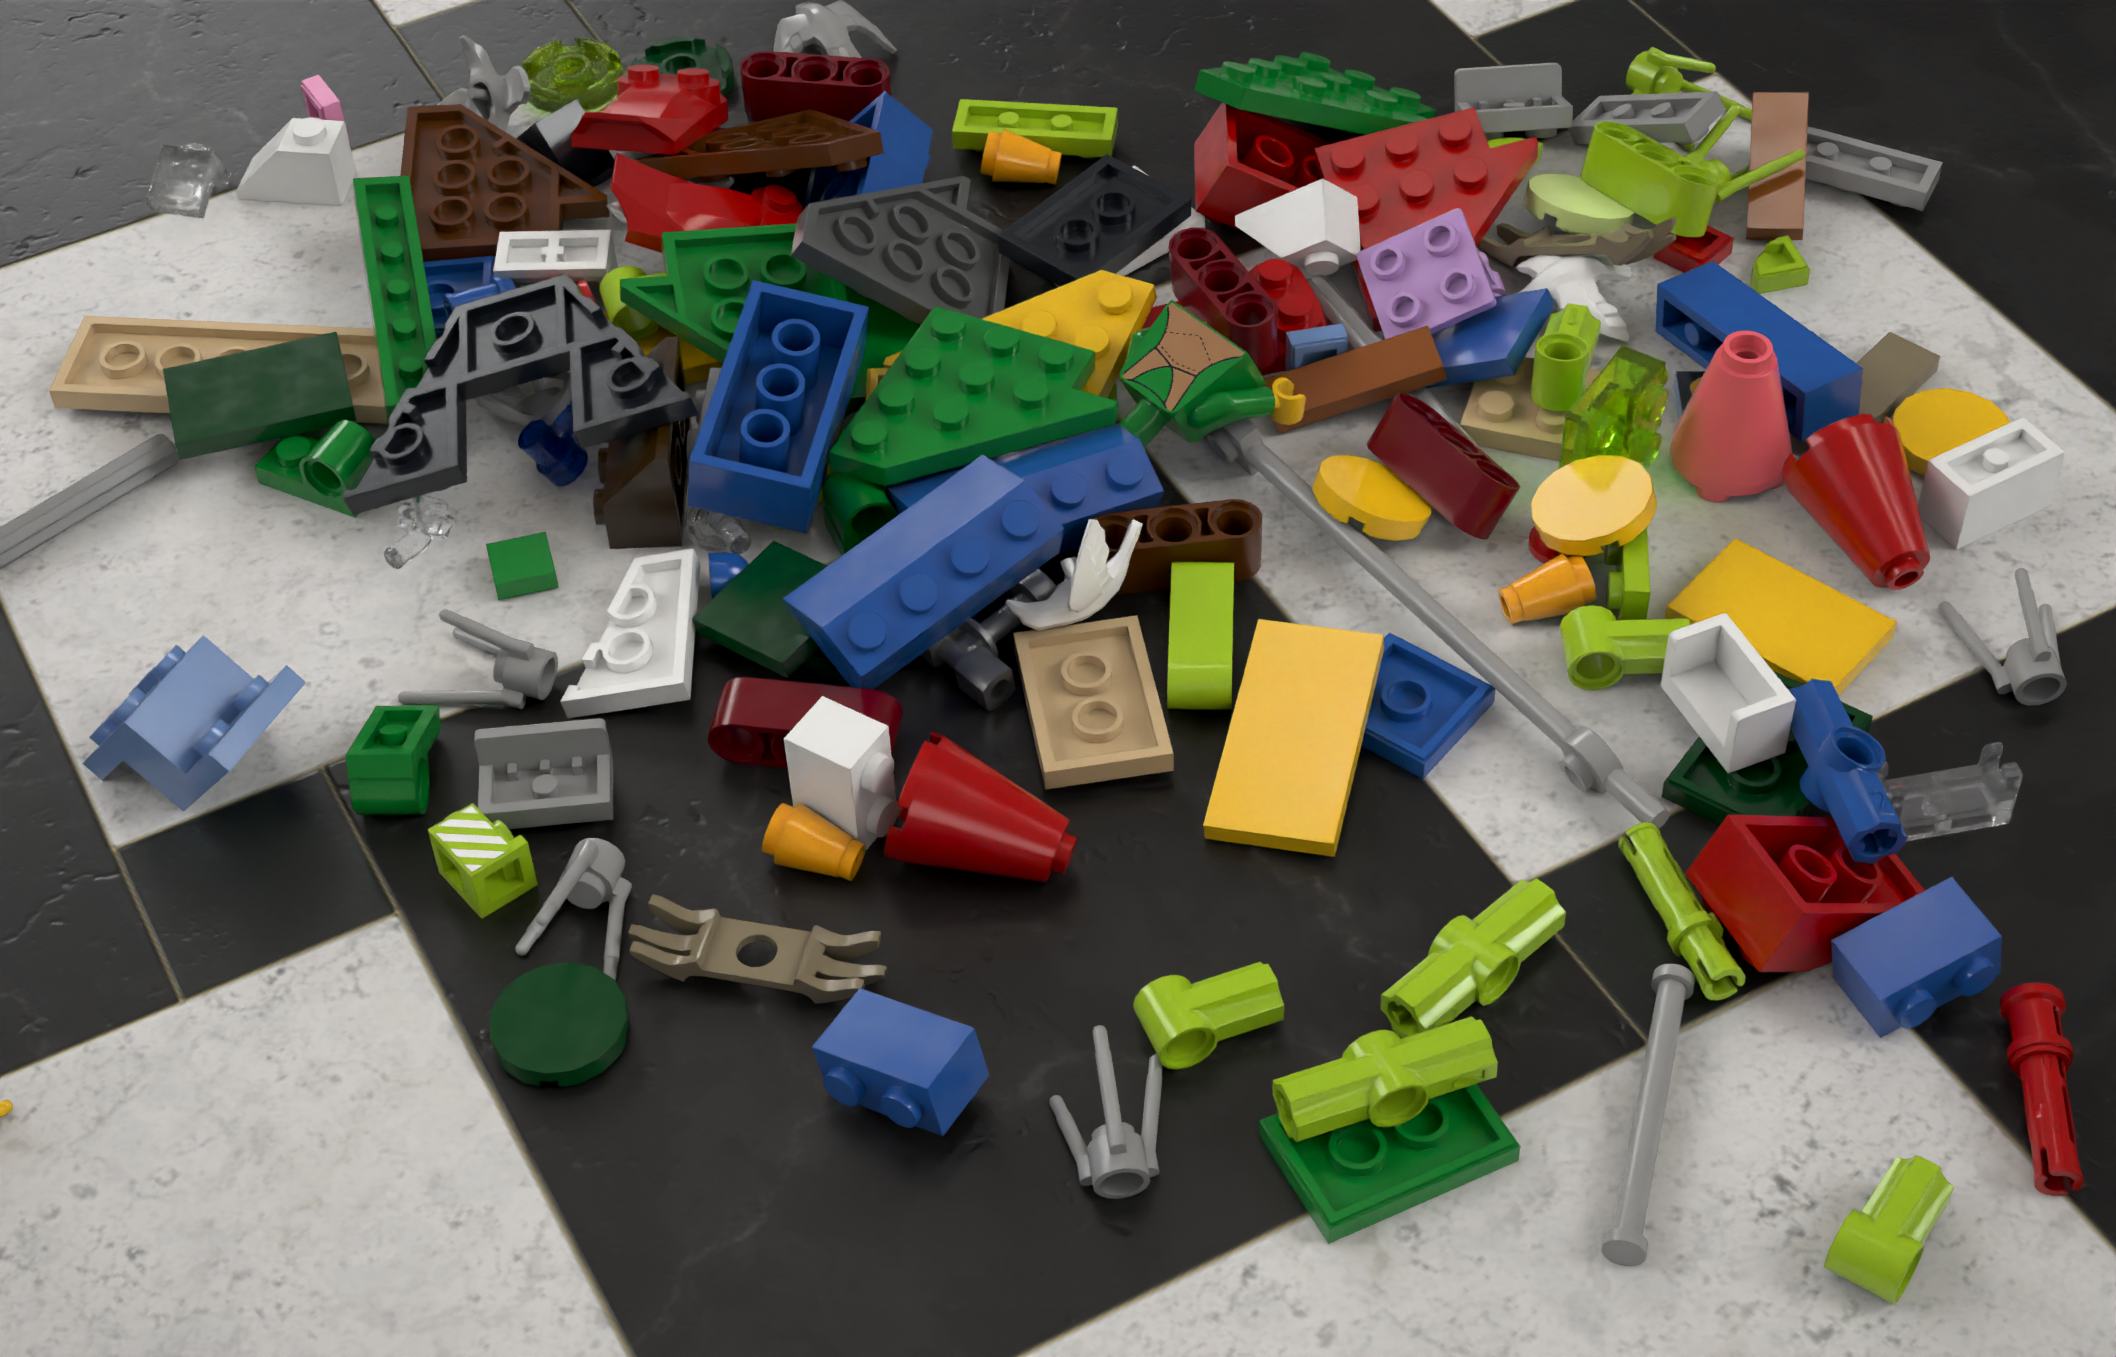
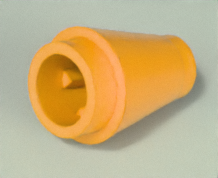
(1018, 159)
(1549, 590)
(811, 843)

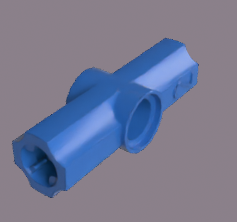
(1844, 773)

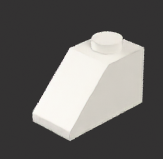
(302, 164)
(1308, 227)

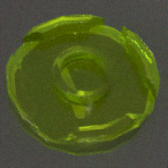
(571, 73)

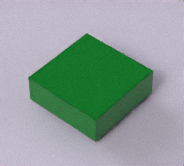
(522, 565)

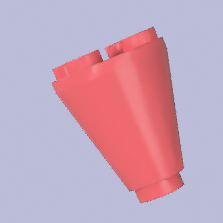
(1735, 423)

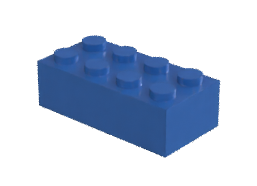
(777, 407)

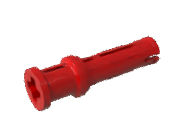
(2041, 1061)

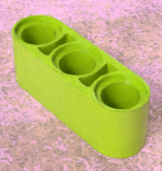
(1650, 178)
(1200, 636)

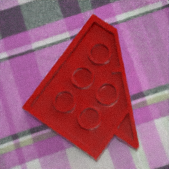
(1421, 173)

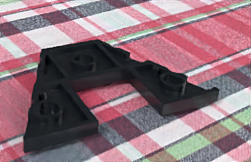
(501, 345)

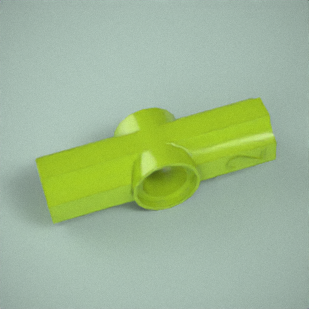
(1474, 959)
(1384, 1078)

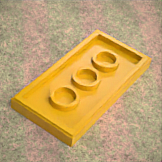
(1294, 738)

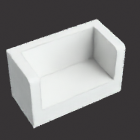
(1990, 482)
(1727, 692)

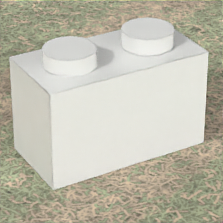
(843, 769)

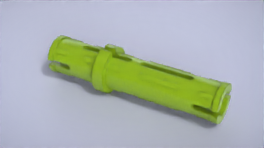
(1688, 924)

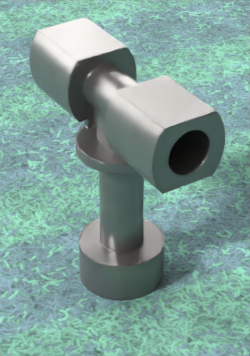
(973, 649)

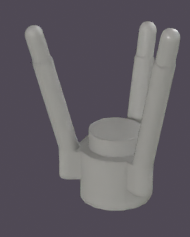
(2031, 663)
(518, 666)
(587, 881)
(1117, 1157)

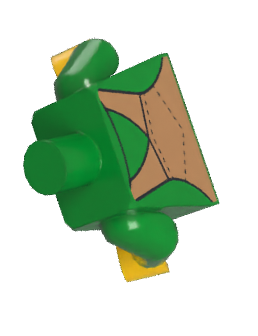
(1197, 381)

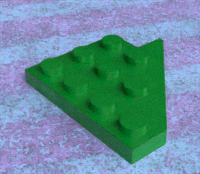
(1312, 93)
(710, 281)
(966, 394)

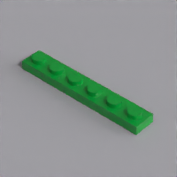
(394, 282)

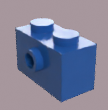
(1917, 958)
(901, 1062)

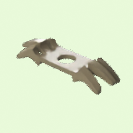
(1622, 246)
(714, 943)

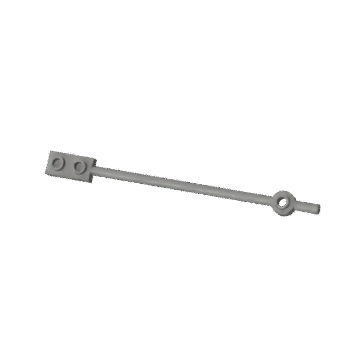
(1587, 756)

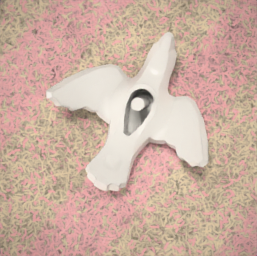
(1574, 281)
(1087, 581)

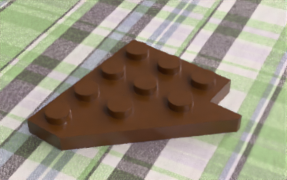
(774, 147)
(481, 181)

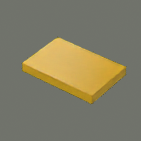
(1786, 616)

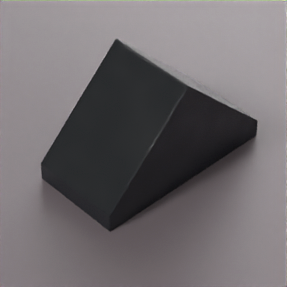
(553, 140)

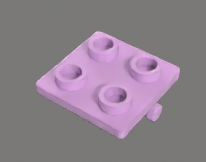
(1429, 276)

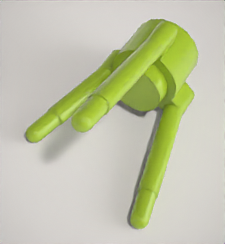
(1658, 73)
(1742, 178)

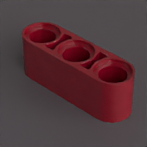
(797, 82)
(1223, 293)
(1443, 466)
(760, 713)

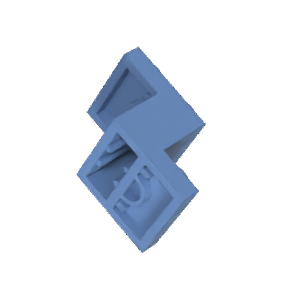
(190, 721)

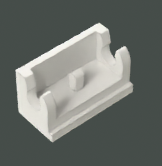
(548, 254)

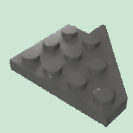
(908, 249)

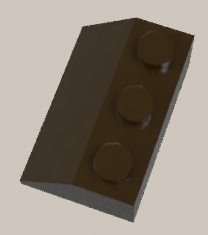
(647, 475)

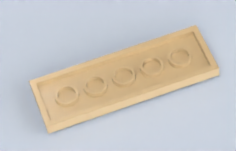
(122, 360)

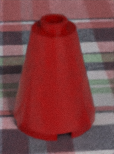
(1863, 498)
(975, 819)

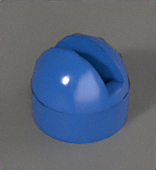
(723, 569)

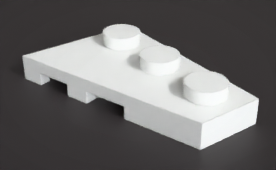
(648, 642)

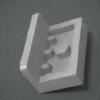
(1515, 99)
(545, 773)

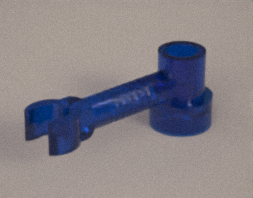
(554, 449)

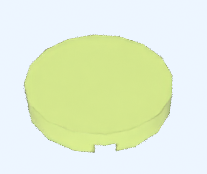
(1574, 204)

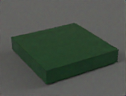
(751, 611)

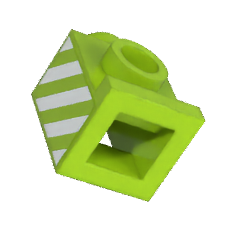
(482, 859)

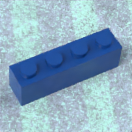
(1710, 303)

